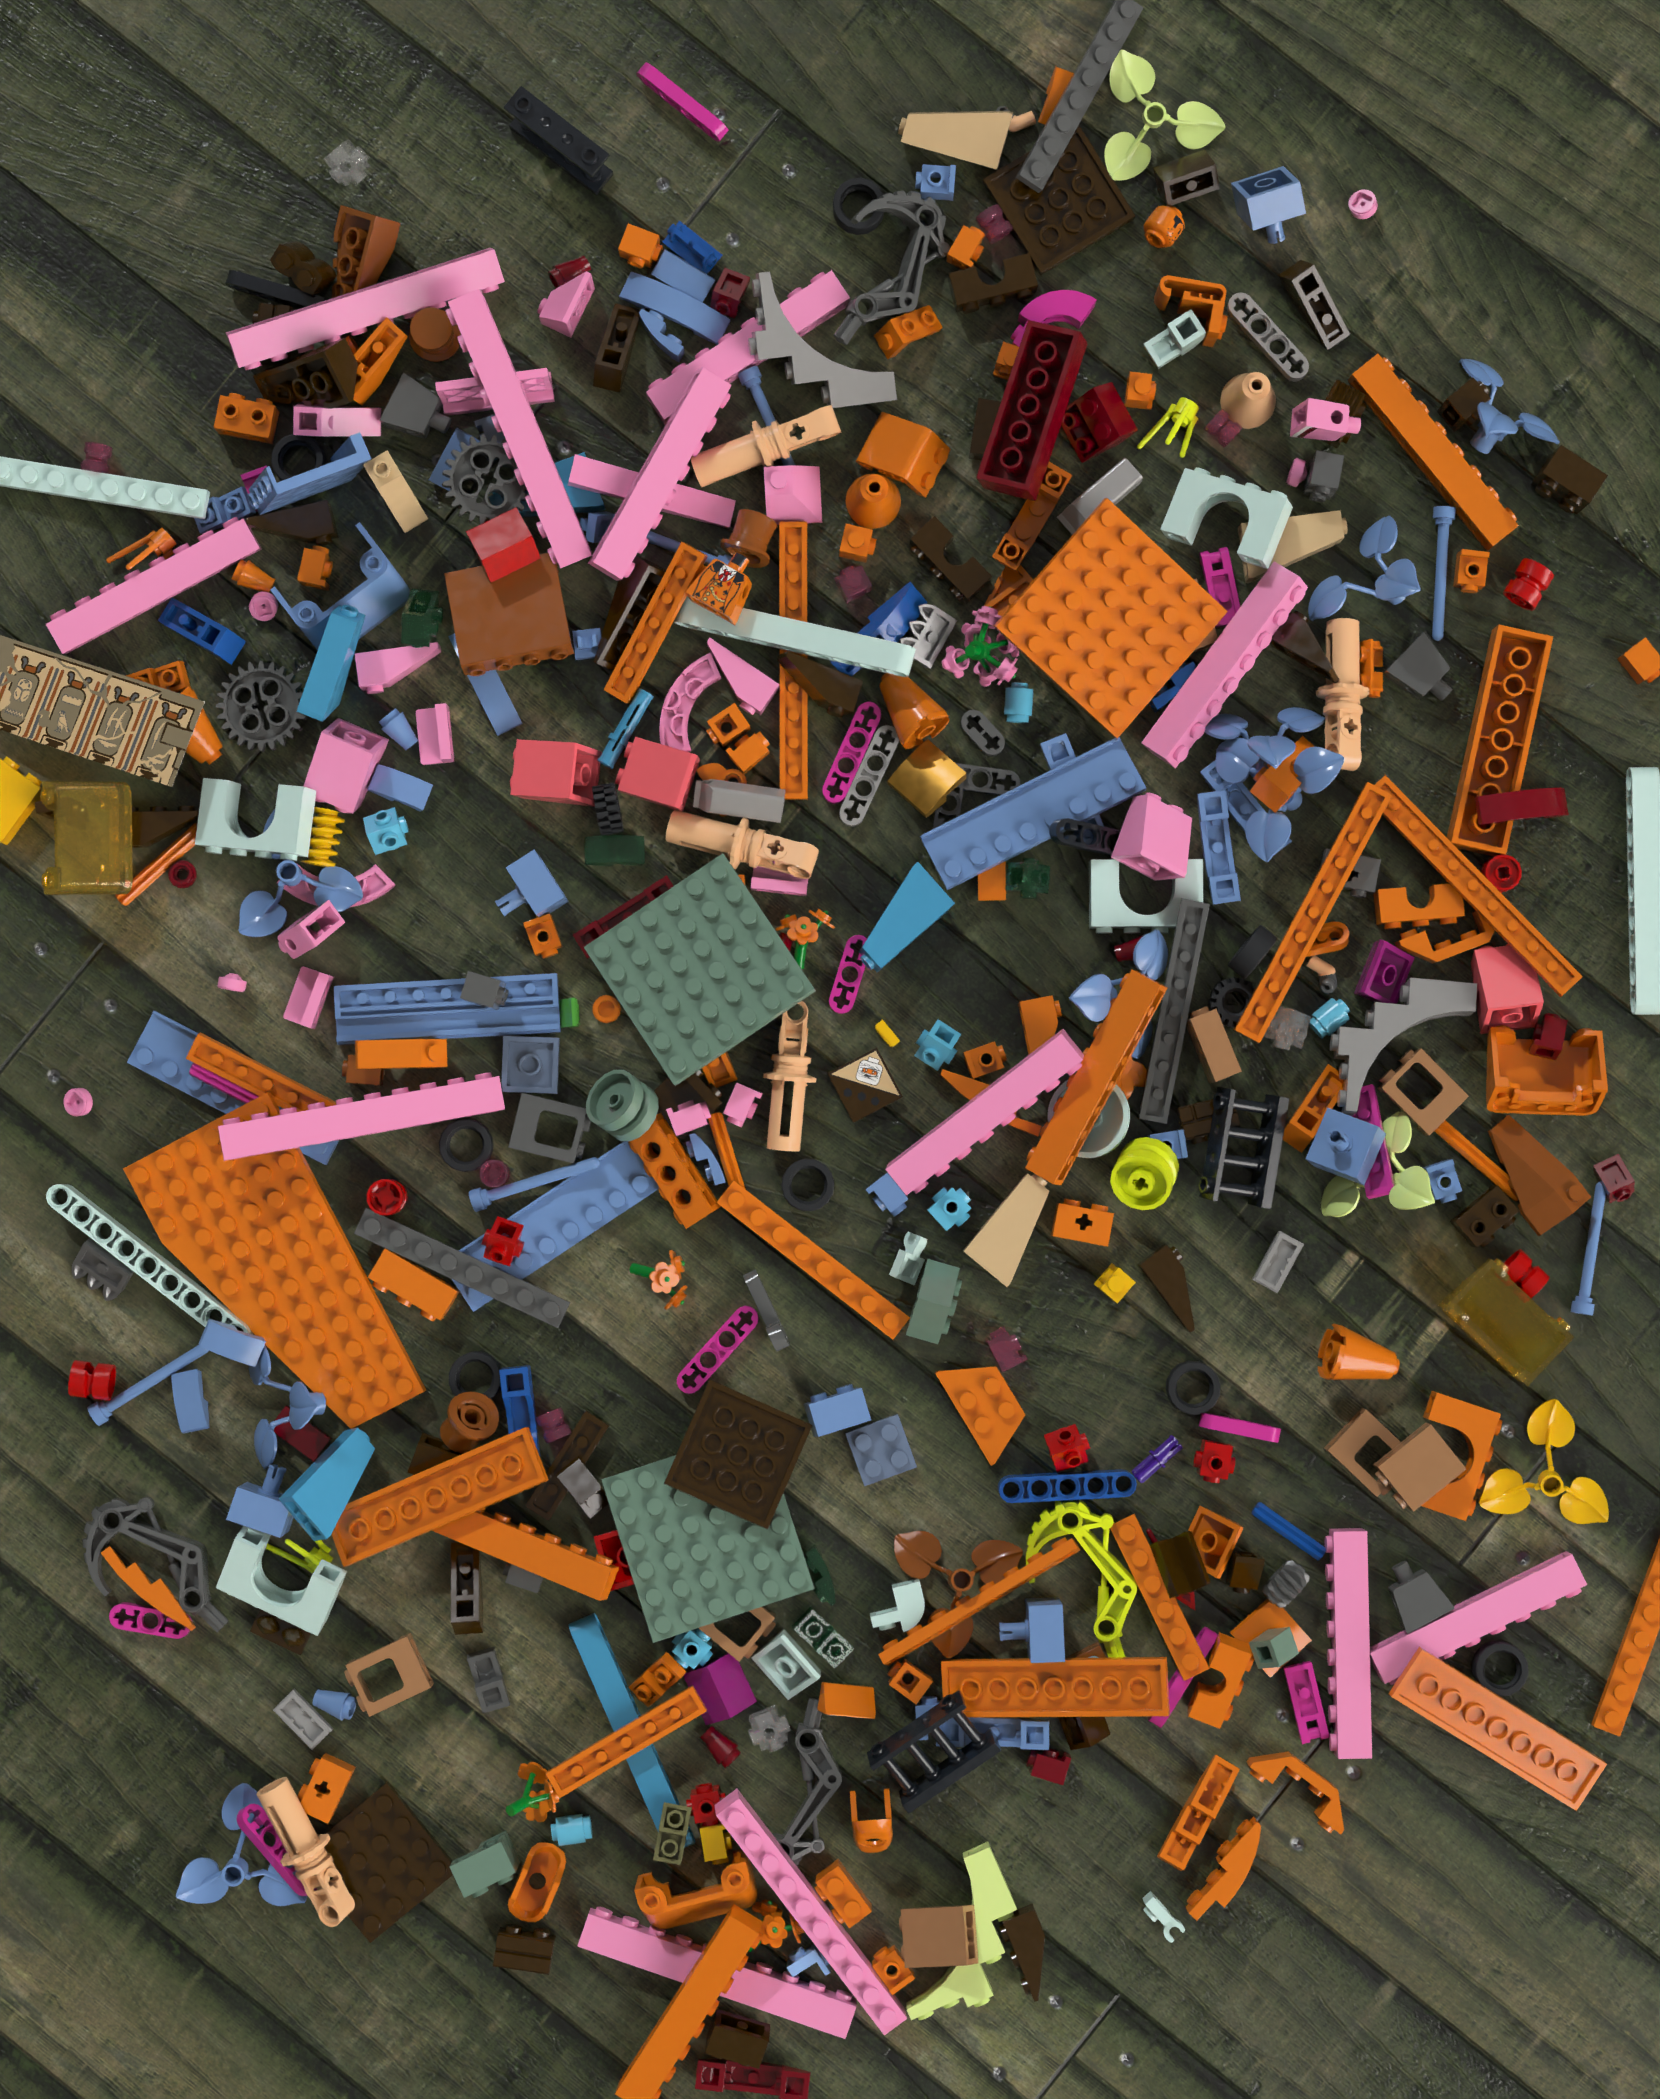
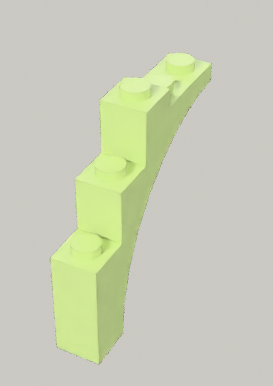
(991, 1902)

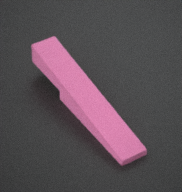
(617, 481)

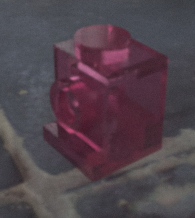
(853, 583)
(1005, 1349)

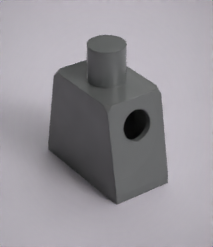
(414, 410)
(1420, 670)
(1416, 1598)

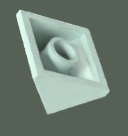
(786, 1664)

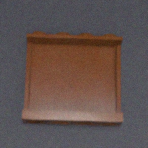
(509, 619)

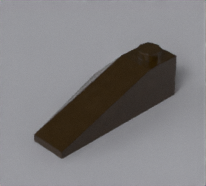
(316, 377)
(627, 609)

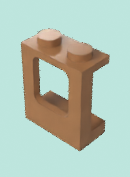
(1439, 1108)
(1352, 1439)
(749, 1646)
(409, 1665)

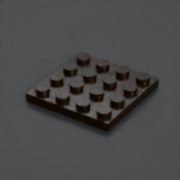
(1070, 212)
(738, 1454)
(385, 1860)

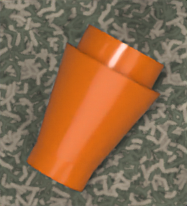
(252, 577)

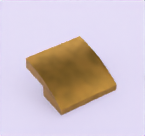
(926, 778)

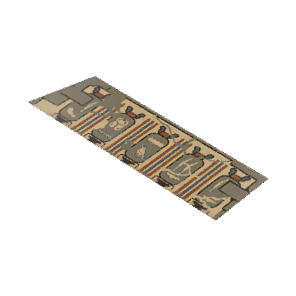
(94, 712)

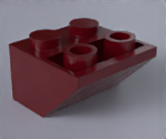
(1097, 422)

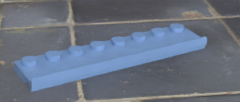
(1024, 814)
(437, 1012)
(163, 1054)
(569, 1214)

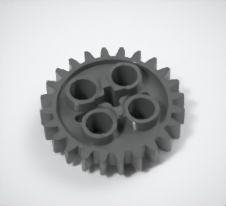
(464, 469)
(238, 713)

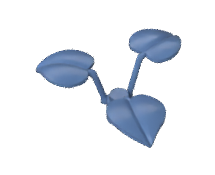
(1494, 424)
(1393, 586)
(1270, 749)
(1271, 830)
(264, 916)
(1096, 992)
(302, 1408)
(206, 1884)

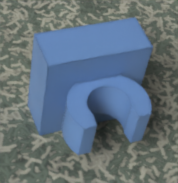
(596, 525)
(586, 643)

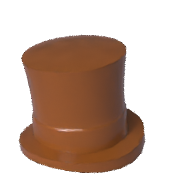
(433, 335)
(750, 537)
(469, 1420)

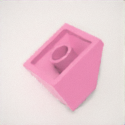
(566, 304)
(793, 494)

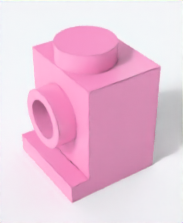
(741, 1104)
(689, 1117)

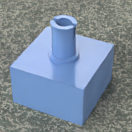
(1268, 200)
(533, 886)
(1345, 1146)
(260, 1506)
(1041, 1630)

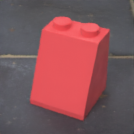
(555, 772)
(657, 773)
(1505, 989)

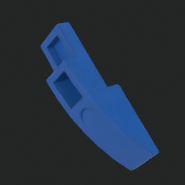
(890, 620)

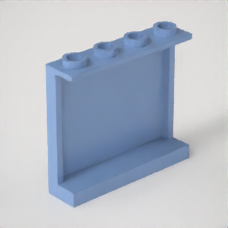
(345, 464)

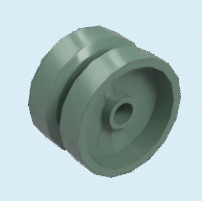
(622, 1105)

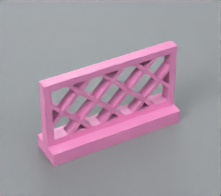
(465, 397)

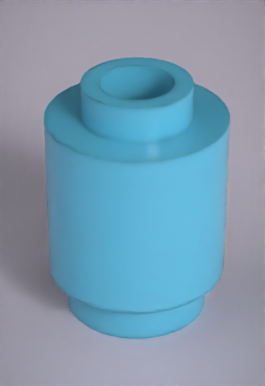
(1018, 703)
(1329, 1017)
(571, 1829)

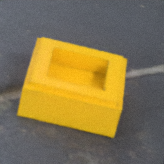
(886, 1034)

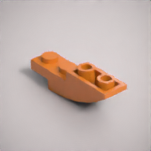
(1236, 1860)

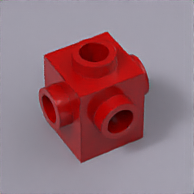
(503, 1241)
(1067, 1447)
(1210, 1451)
(705, 1794)

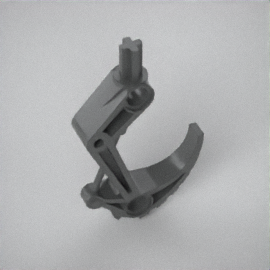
(904, 298)
(189, 1576)
(814, 1758)

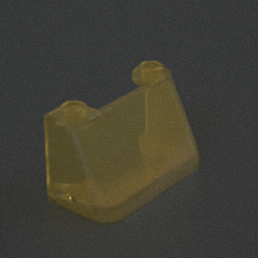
(89, 837)
(1506, 1322)

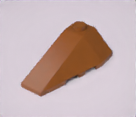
(363, 249)
(1541, 1182)

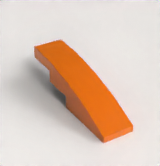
(970, 1088)
(155, 1594)
(1198, 1812)

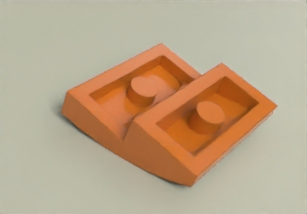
(1269, 1617)

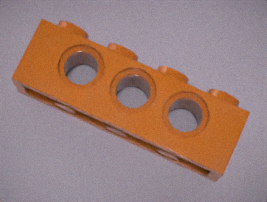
(686, 1178)

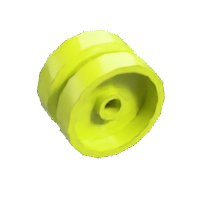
(1144, 1173)

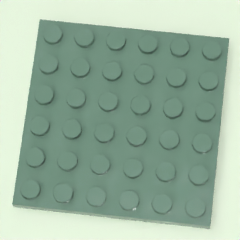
(699, 969)
(695, 1559)

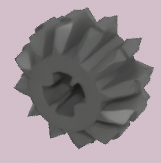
(1285, 1583)

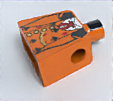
(722, 588)

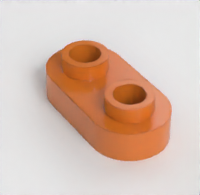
(1323, 942)

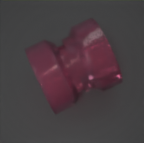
(994, 224)
(1229, 431)
(96, 457)
(490, 1174)
(553, 1425)

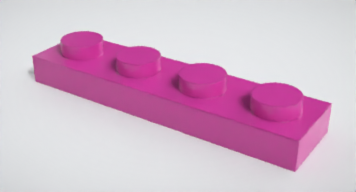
(1380, 1178)

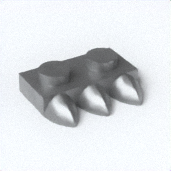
(929, 634)
(101, 1269)

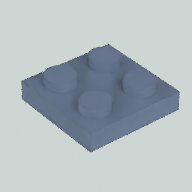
(530, 1064)
(881, 1449)

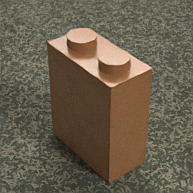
(1212, 1044)
(1418, 1467)
(939, 1936)

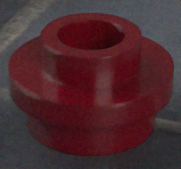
(174, 874)

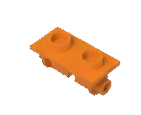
(1371, 656)

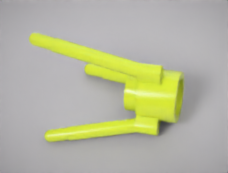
(1183, 414)
(311, 1559)

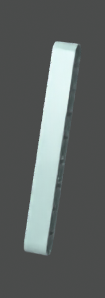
(803, 638)
(1643, 887)
(141, 1252)

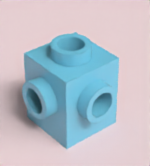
(386, 830)
(934, 1050)
(940, 1213)
(696, 1638)

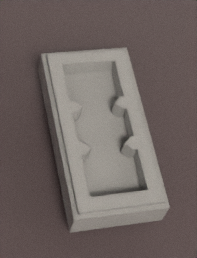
(1277, 1261)
(303, 1719)

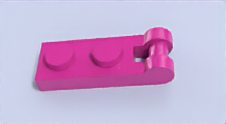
(1221, 582)
(1306, 1701)

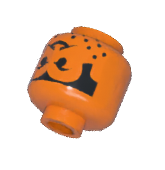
(1164, 226)

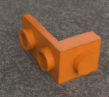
(906, 329)

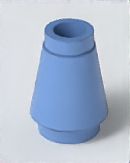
(398, 728)
(335, 1703)

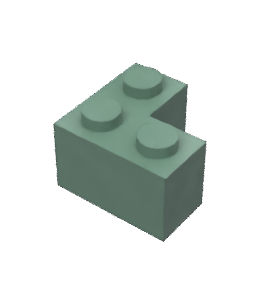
(934, 1302)
(490, 1863)

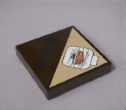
(865, 1085)

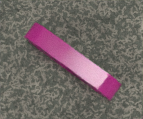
(836, 992)
(1239, 1427)
(131, 1609)

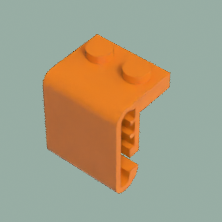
(1202, 297)
(904, 452)

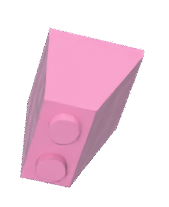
(344, 764)
(1154, 838)

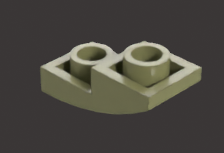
(672, 1833)

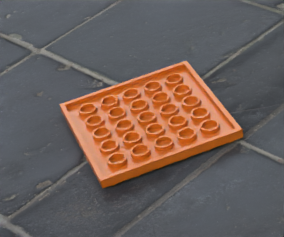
(1110, 618)

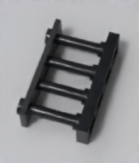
(558, 140)
(1268, 1149)
(939, 1776)

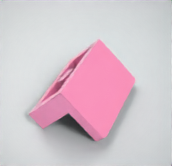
(435, 735)
(777, 882)
(308, 997)

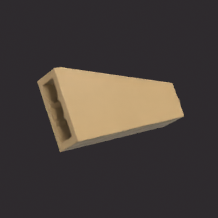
(962, 135)
(395, 491)
(1300, 539)
(1006, 1233)

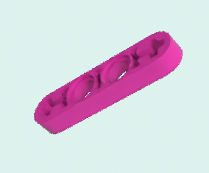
(682, 102)
(851, 752)
(717, 1349)
(1177, 1685)
(272, 1854)

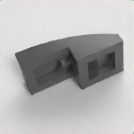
(488, 1679)

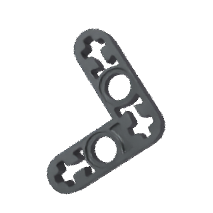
(967, 785)
(773, 1325)

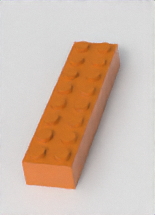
(1499, 734)

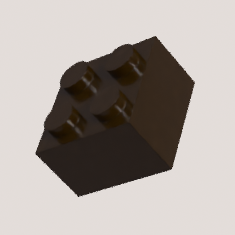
(1568, 480)

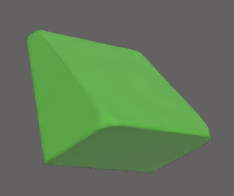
(569, 1013)

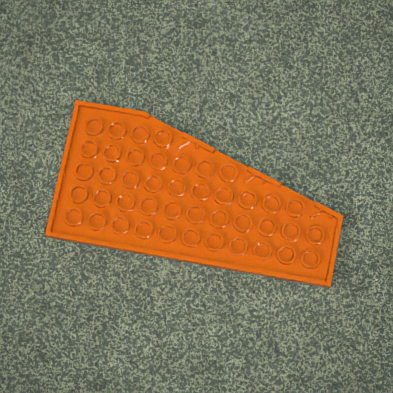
(279, 1263)

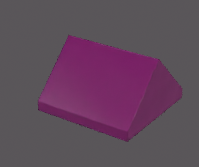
(1384, 973)
(721, 1688)

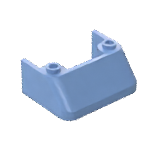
(376, 597)

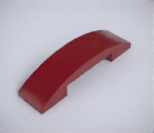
(1521, 805)
(601, 926)
(768, 2079)

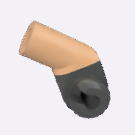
(1021, 121)
(1326, 974)

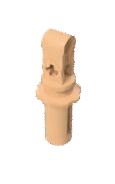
(763, 446)
(1343, 698)
(742, 844)
(789, 1065)
(306, 1852)

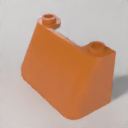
(1541, 1085)
(669, 1911)

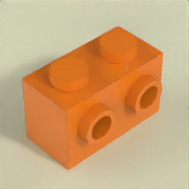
(246, 418)
(843, 1893)

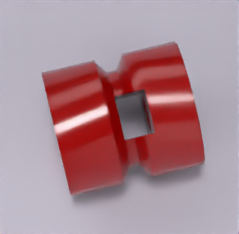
(1530, 580)
(1502, 872)
(387, 1197)
(1524, 1275)
(92, 1380)

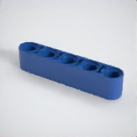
(1080, 1489)

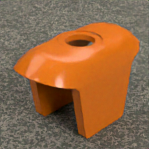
(872, 1829)
(531, 1903)

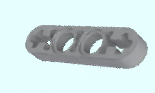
(1271, 334)
(868, 775)

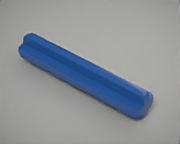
(1288, 1531)

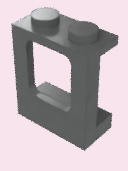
(526, 1124)

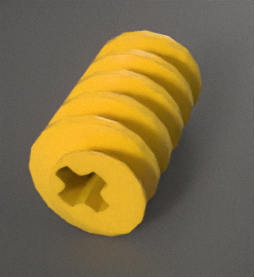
(323, 837)

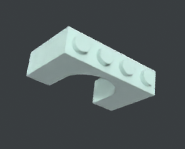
(1201, 491)
(286, 836)
(1110, 911)
(247, 1581)

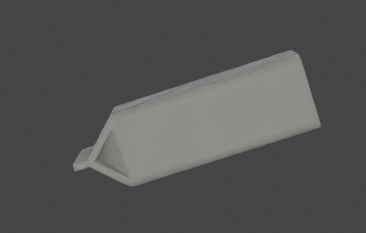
(1113, 485)
(739, 800)

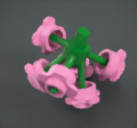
(978, 648)

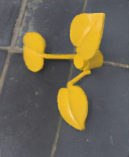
(1505, 1489)

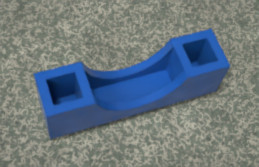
(519, 1400)

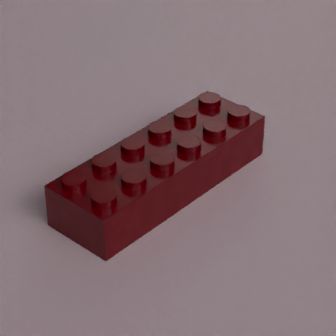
(1032, 410)

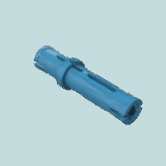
(609, 757)

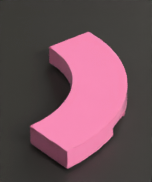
(681, 699)
(373, 884)

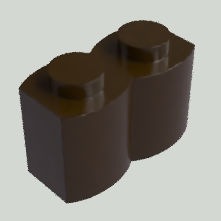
(300, 264)

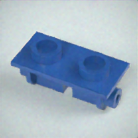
(691, 247)

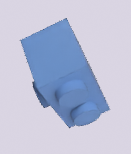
(837, 1411)

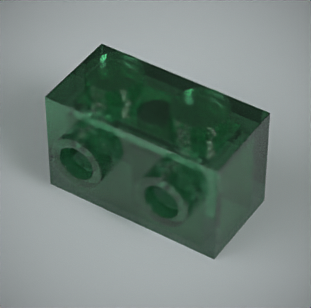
(421, 618)

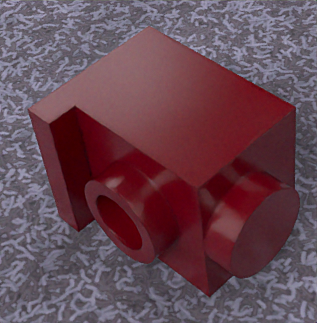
(1548, 1037)
(1048, 1765)

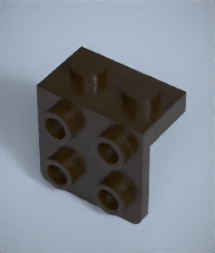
(690, 1089)

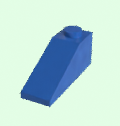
(202, 630)

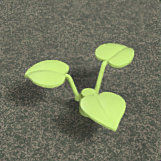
(1129, 157)
(1411, 1186)

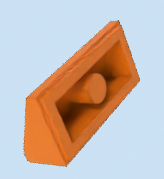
(847, 1700)

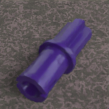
(1156, 1459)

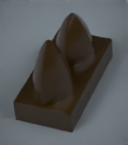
(280, 1632)

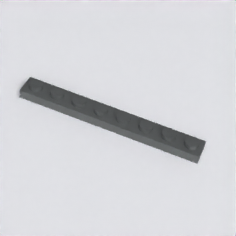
(1079, 94)
(1174, 1011)
(462, 1267)

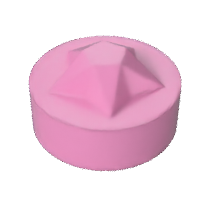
(1363, 204)
(1297, 472)
(263, 606)
(232, 982)
(78, 1102)

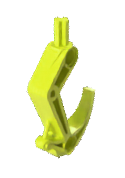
(1112, 1607)

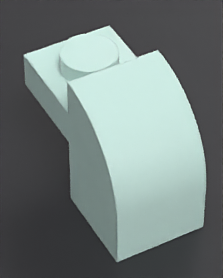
(1176, 340)
(909, 1607)

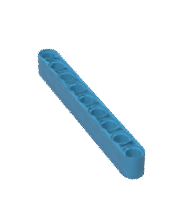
(621, 1710)

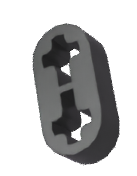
(988, 729)

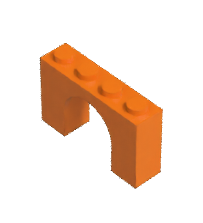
(1478, 1428)

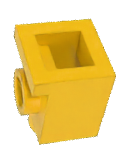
(1114, 1283)
(715, 1843)

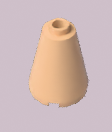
(1248, 399)

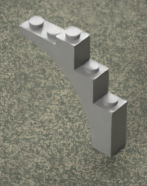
(805, 365)
(1422, 1002)

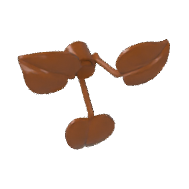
(918, 1553)

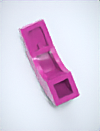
(1055, 306)

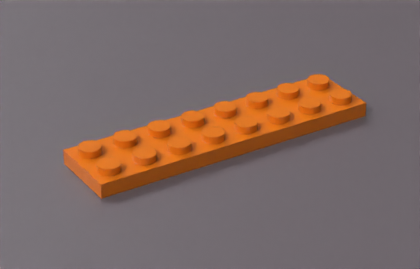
(438, 1496)
(1059, 1688)
(1497, 1728)

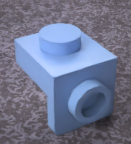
(802, 1959)

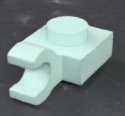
(908, 1262)
(1158, 1911)

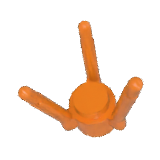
(159, 543)

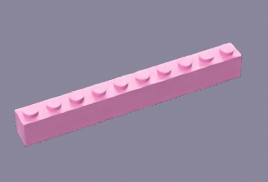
(363, 308)
(519, 427)
(360, 1118)
(810, 1911)
(753, 1985)

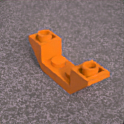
(1032, 518)
(1419, 944)
(1271, 1766)

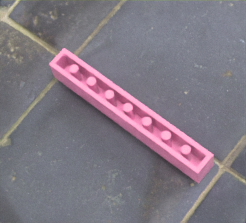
(804, 311)
(660, 474)
(153, 586)
(1225, 664)
(984, 1112)
(1481, 1615)
(1349, 1642)

